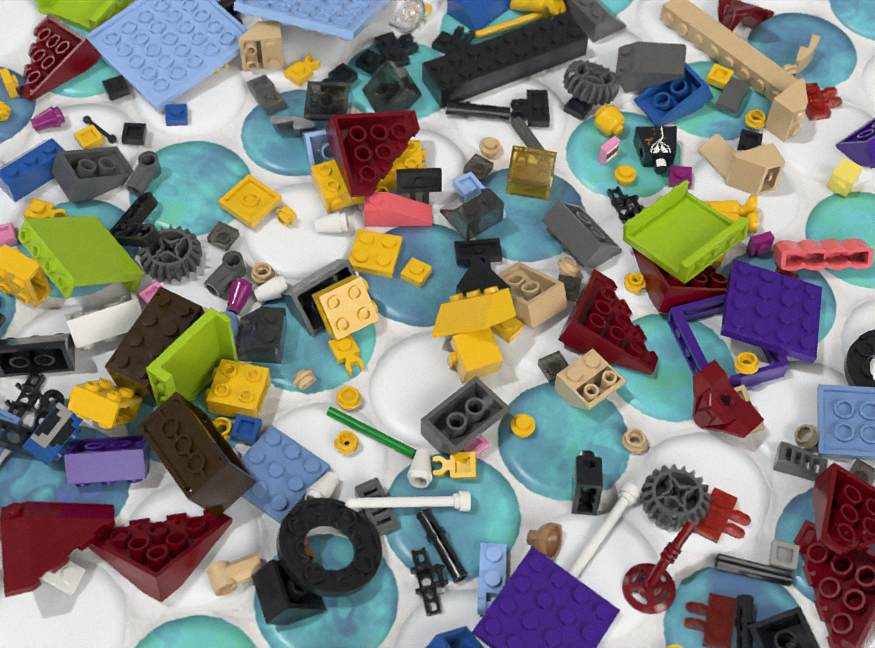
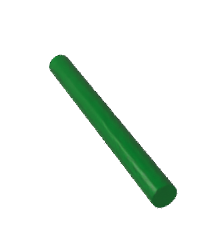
(371, 432)

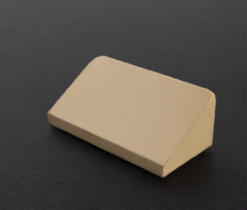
(717, 154)

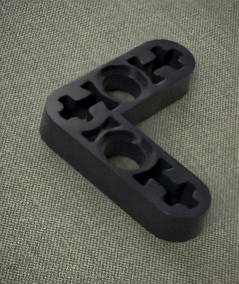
(129, 228)
(24, 432)

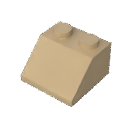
(788, 111)

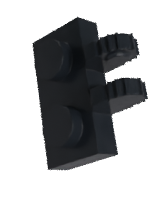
(448, 43)
(396, 49)
(533, 108)
(419, 181)
(485, 249)

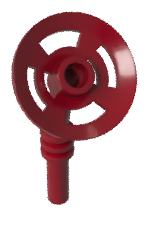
(653, 574)

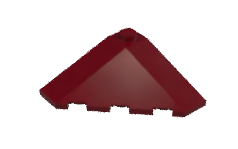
(56, 58)
(368, 146)
(668, 292)
(604, 324)
(843, 510)
(42, 535)
(160, 553)
(842, 588)

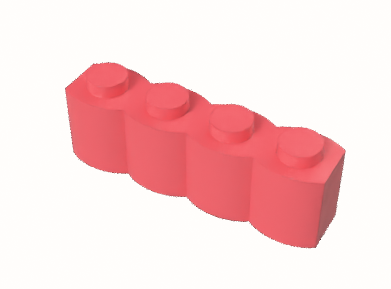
(827, 253)

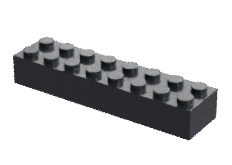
(504, 59)

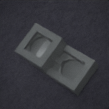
(265, 94)
(733, 95)
(286, 122)

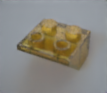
(531, 172)

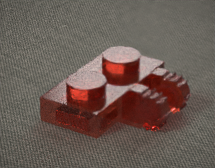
(817, 106)
(716, 519)
(718, 621)

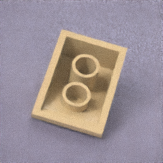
(534, 294)

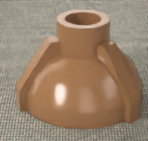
(546, 539)

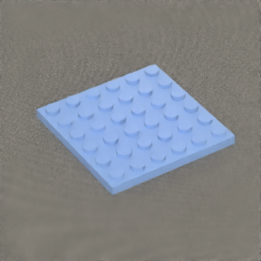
(328, 17)
(168, 45)

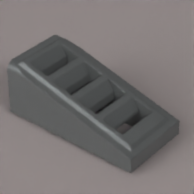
(794, 452)
(374, 489)

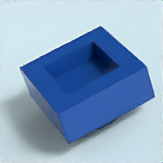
(176, 115)
(246, 429)

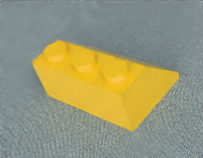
(473, 311)

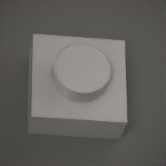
(784, 555)

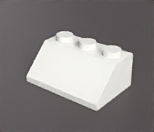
(103, 320)

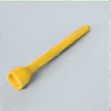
(512, 23)

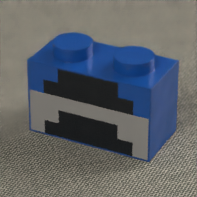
(52, 434)

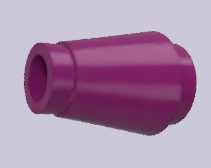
(48, 119)
(239, 294)

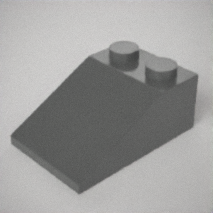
(649, 64)
(90, 172)

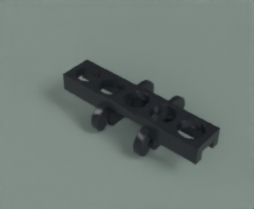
(624, 199)
(33, 395)
(422, 567)

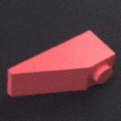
(388, 209)

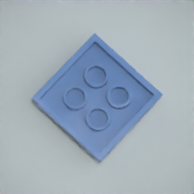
(846, 422)
(281, 472)

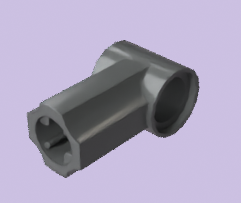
(146, 170)
(226, 273)

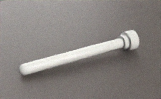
(627, 495)
(459, 501)

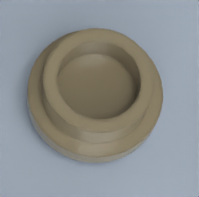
(807, 436)

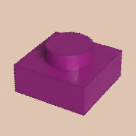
(679, 174)
(760, 244)

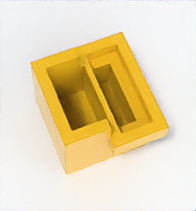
(474, 354)

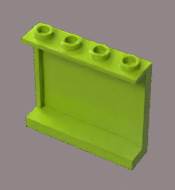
(82, 13)
(683, 233)
(78, 253)
(192, 358)

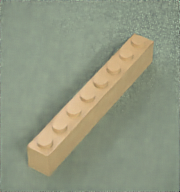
(726, 48)

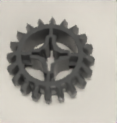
(591, 82)
(167, 256)
(679, 490)

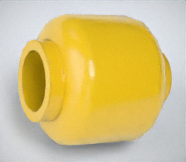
(609, 120)

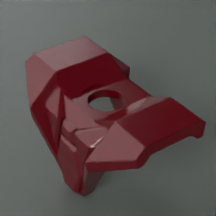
(732, 11)
(709, 413)

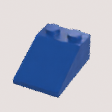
(674, 98)

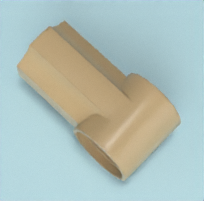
(227, 575)

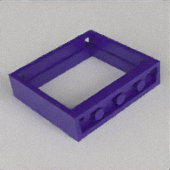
(678, 323)

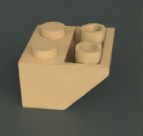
(262, 47)
(756, 170)
(587, 381)

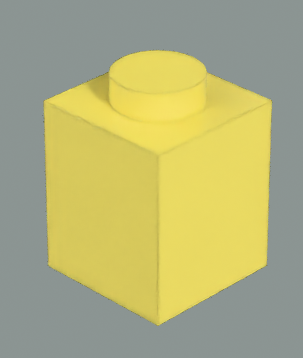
(844, 177)

